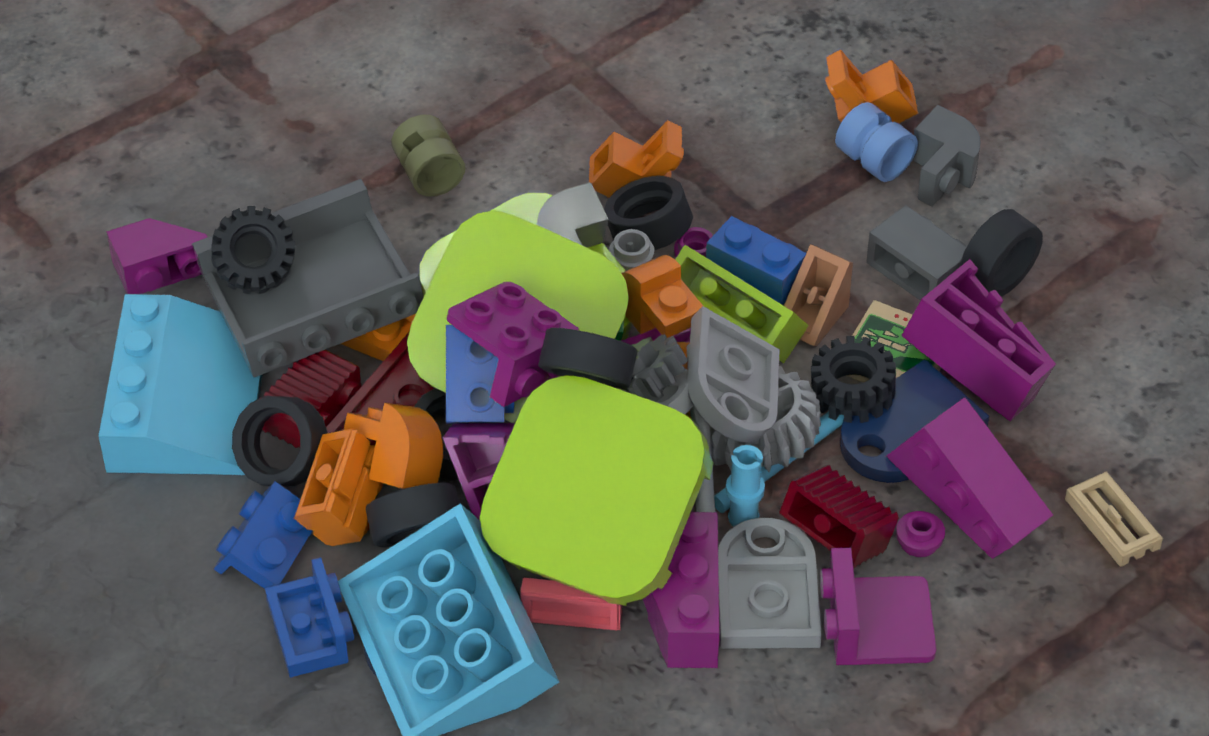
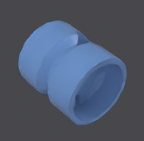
(876, 140)

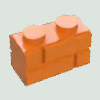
(339, 489)

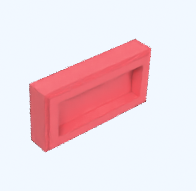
(562, 605)

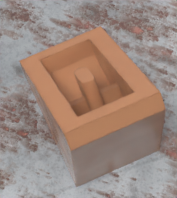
(820, 292)

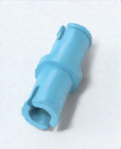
(745, 484)

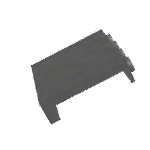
(338, 288)

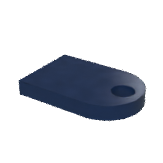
(918, 400)

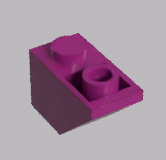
(153, 254)

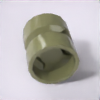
(428, 155)

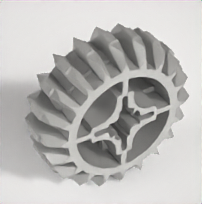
(789, 436)

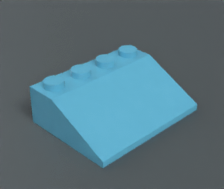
(174, 390)
(446, 628)

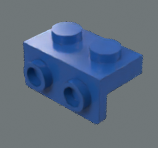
(266, 538)
(309, 623)

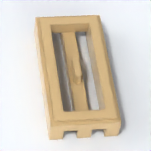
(1106, 521)

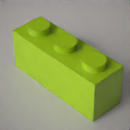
(740, 302)

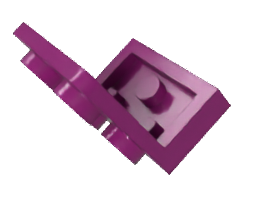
(513, 329)
(876, 616)

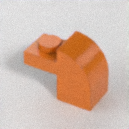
(881, 86)
(624, 161)
(659, 297)
(406, 445)

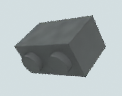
(913, 252)

